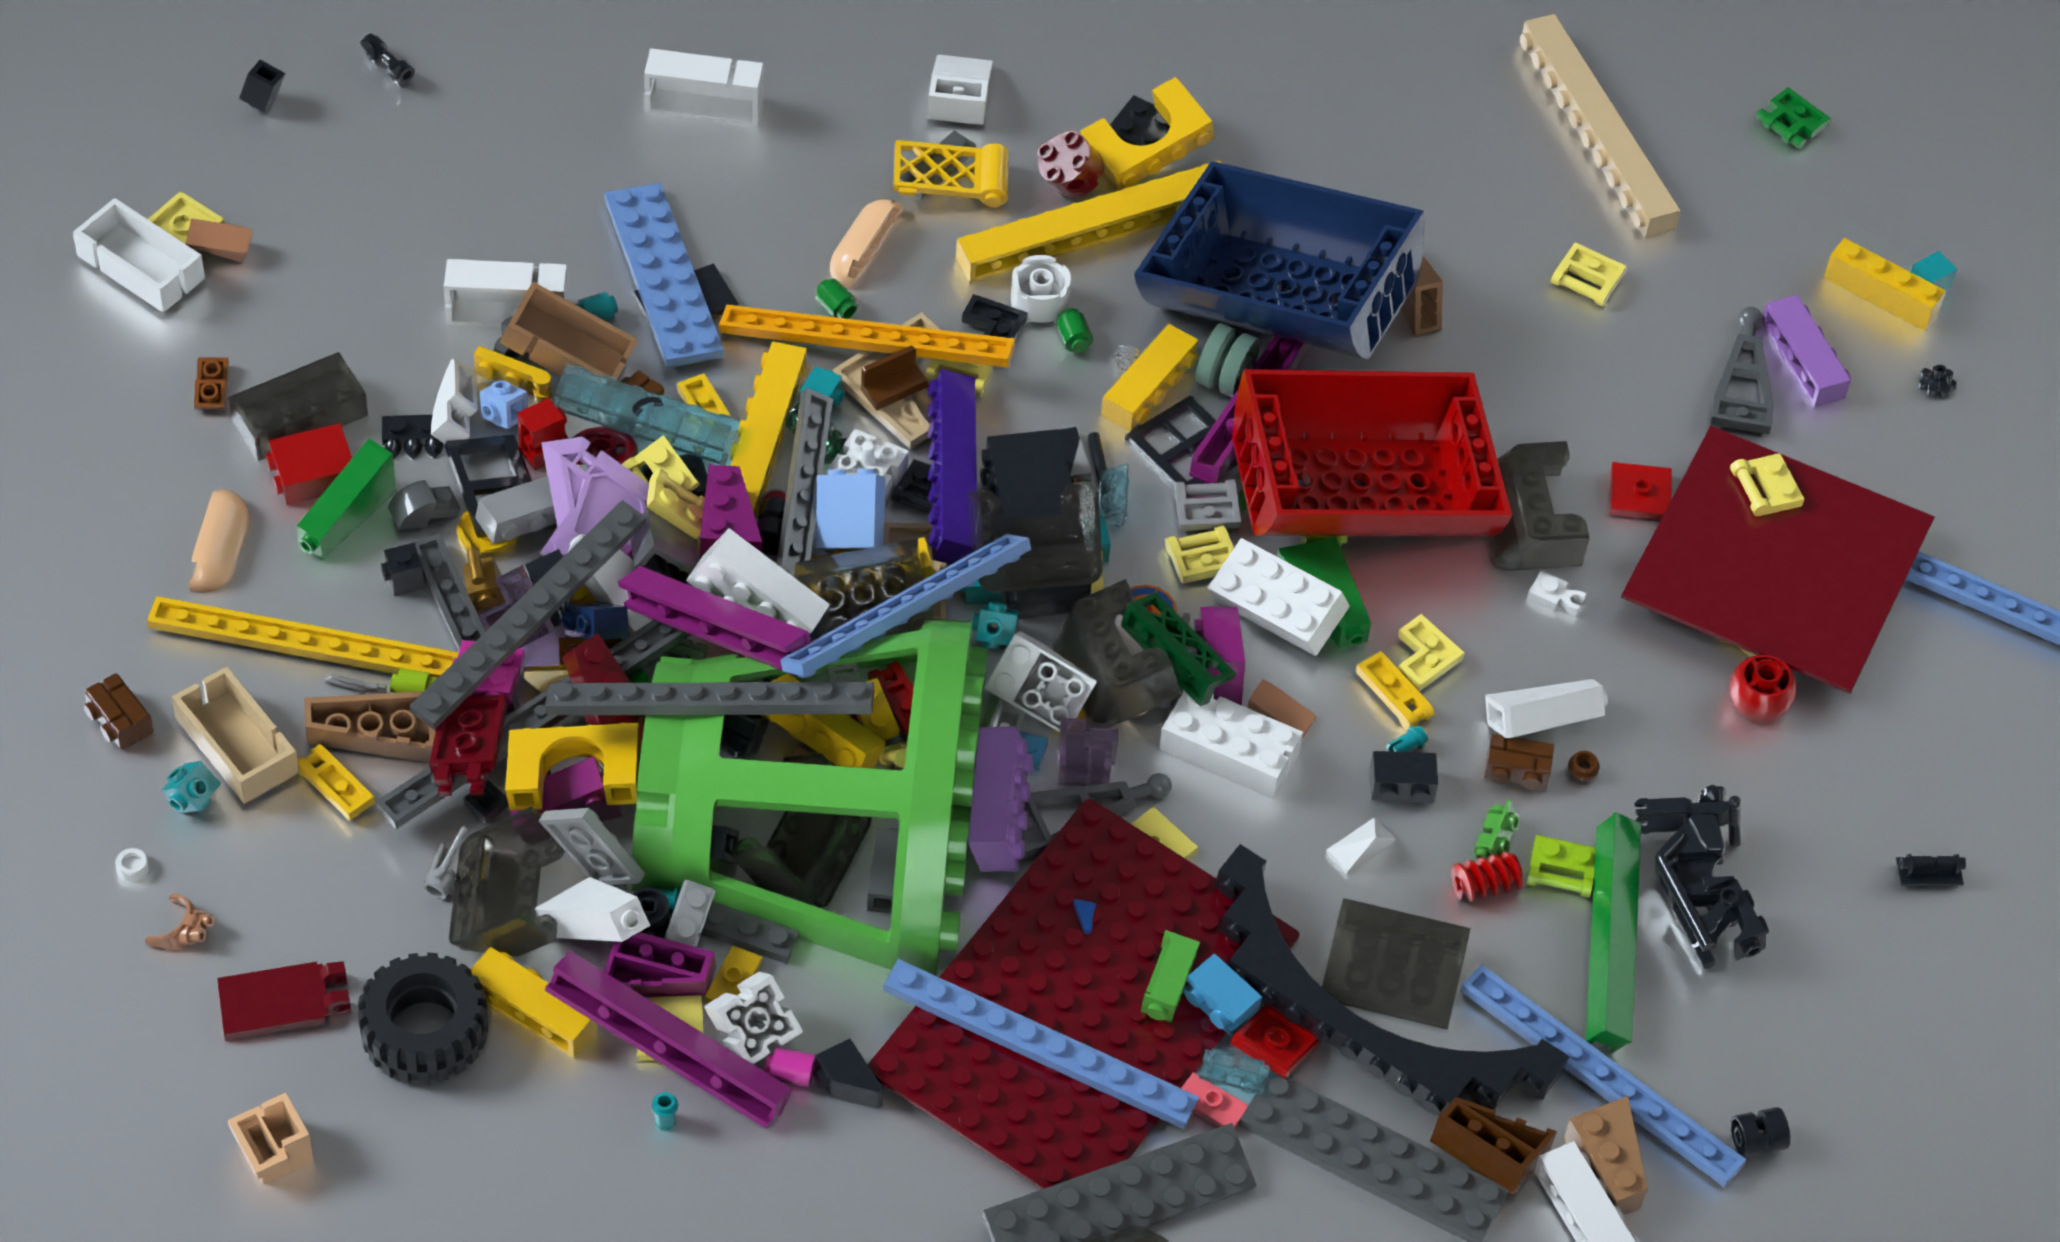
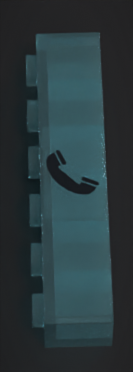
(645, 414)

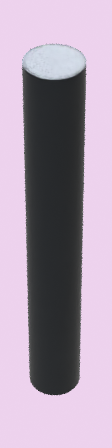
(1097, 454)

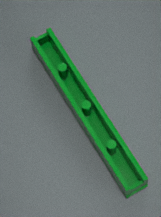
(1614, 932)

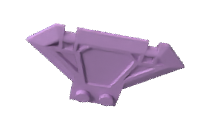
(586, 497)

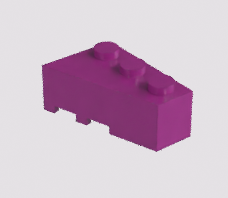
(727, 507)

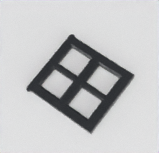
(1185, 446)

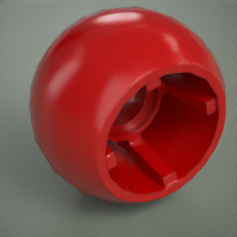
(1762, 688)

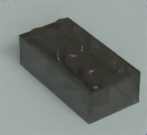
(298, 402)

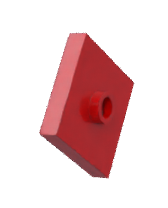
(1639, 490)
(1275, 1040)

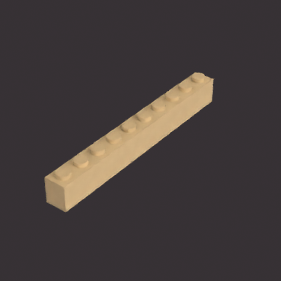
(1600, 126)

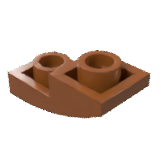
(211, 383)

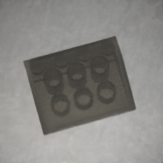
(863, 580)
(1395, 963)

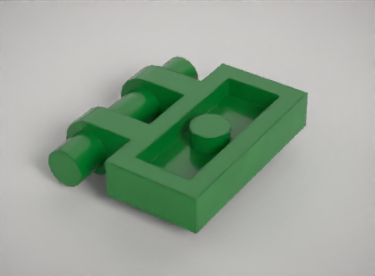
(1798, 113)

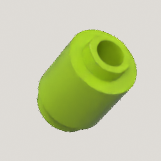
(410, 681)

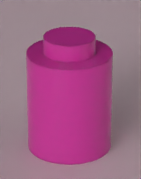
(791, 1066)

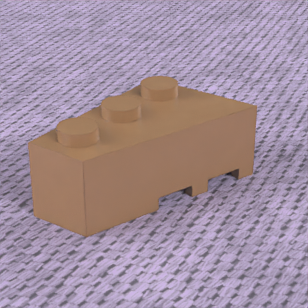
(1613, 1150)

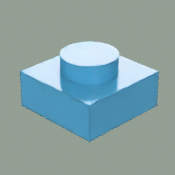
(1036, 746)

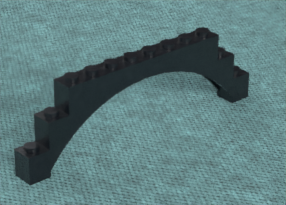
(1414, 1068)

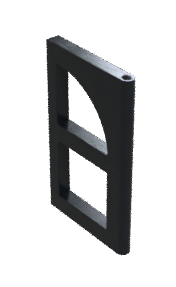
(470, 489)

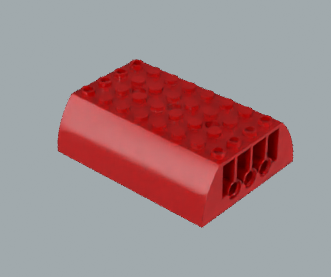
(1374, 431)

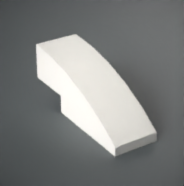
(455, 403)

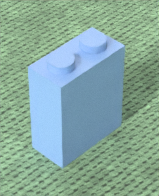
(850, 510)

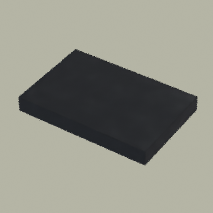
(713, 288)

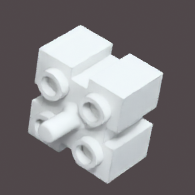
(863, 453)
(754, 1017)

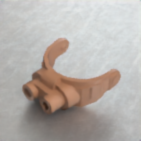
(189, 931)

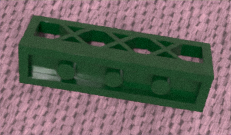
(1190, 671)

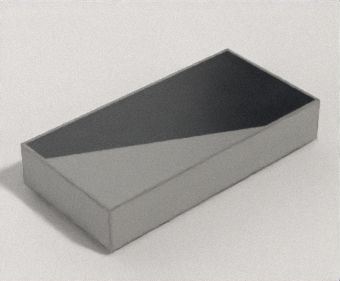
(1075, 454)

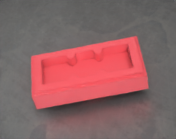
(1214, 1103)

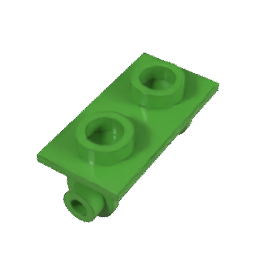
(1502, 823)

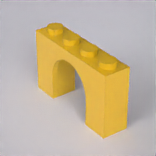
(1130, 163)
(539, 749)

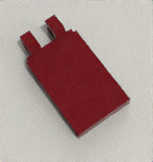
(468, 743)
(281, 999)

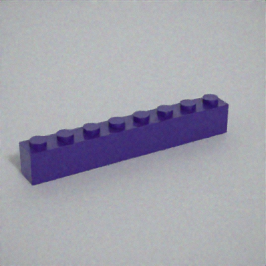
(952, 464)

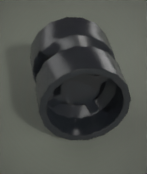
(770, 524)
(656, 910)
(1762, 1132)

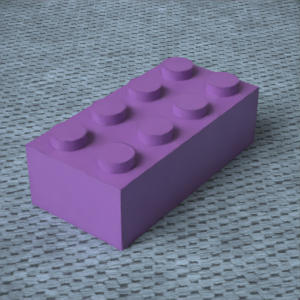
(999, 799)

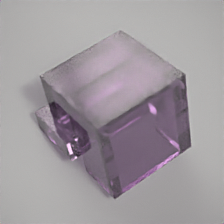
(1085, 753)

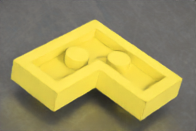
(1432, 649)

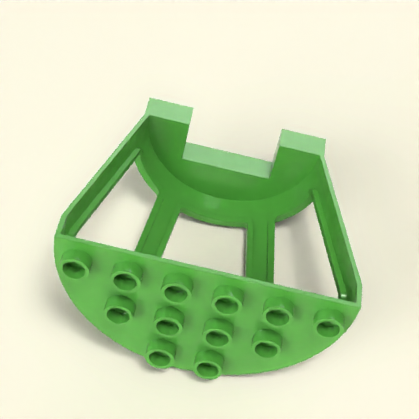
(930, 797)

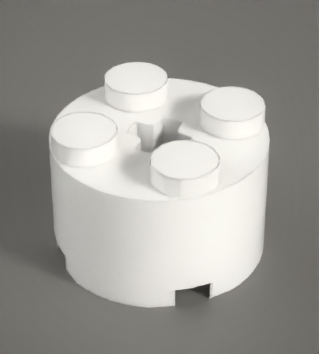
(1040, 288)

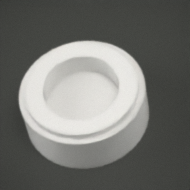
(132, 864)

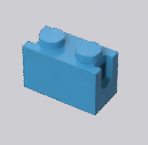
(1222, 994)

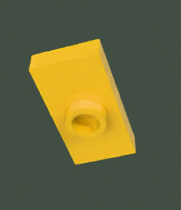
(735, 969)

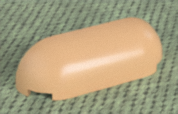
(863, 240)
(219, 541)

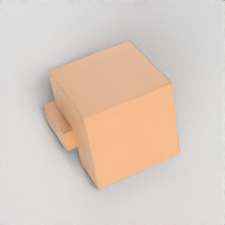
(272, 1138)

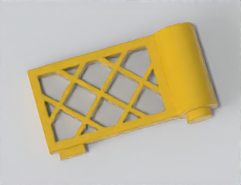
(989, 169)

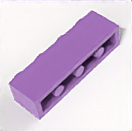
(1806, 350)

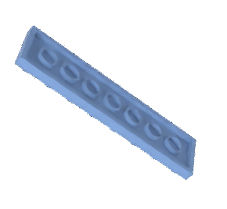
(663, 275)

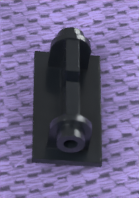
(1930, 870)

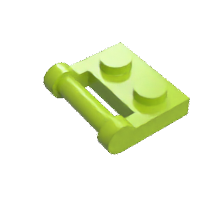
(1565, 859)

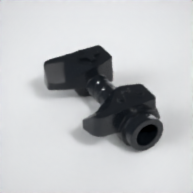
(376, 50)

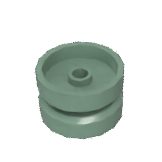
(1226, 358)

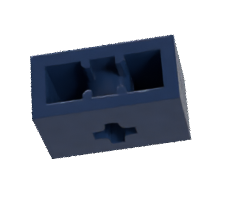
(595, 617)

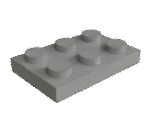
(592, 846)

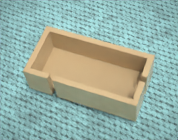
(235, 735)

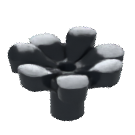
(1937, 380)

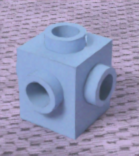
(502, 402)

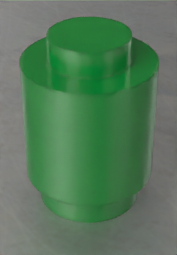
(836, 299)
(1074, 330)

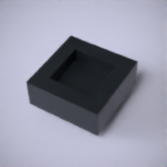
(486, 805)

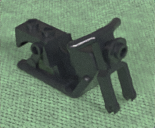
(1686, 869)

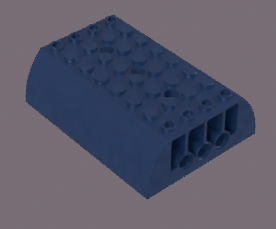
(1282, 237)

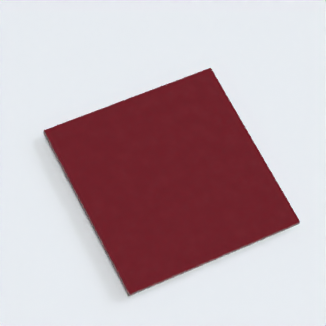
(1781, 583)

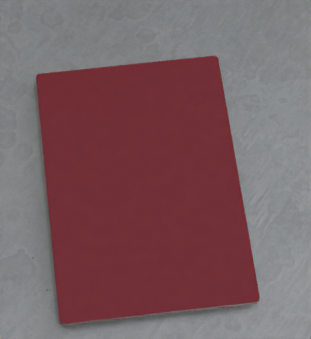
(1076, 983)

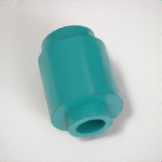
(600, 305)

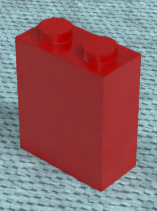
(307, 462)

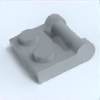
(1207, 512)

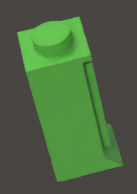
(1169, 976)

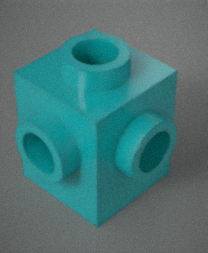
(1006, 620)
(190, 787)

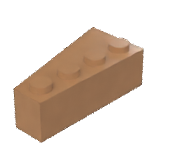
(370, 725)

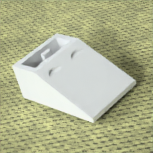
(959, 89)
(1040, 681)

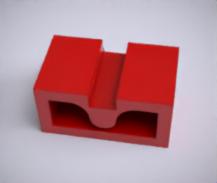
(537, 425)

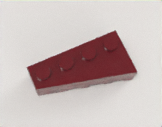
(595, 664)

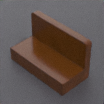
(892, 378)

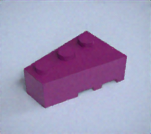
(1222, 632)
(578, 788)
(661, 966)

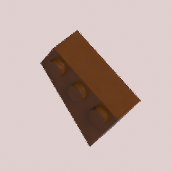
(1491, 1144)

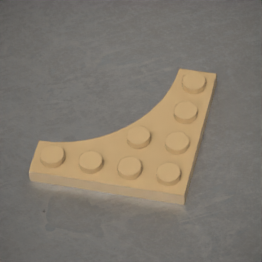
(900, 417)

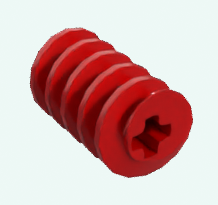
(1487, 874)

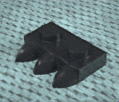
(411, 433)

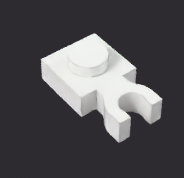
(1553, 592)

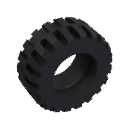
(423, 981)

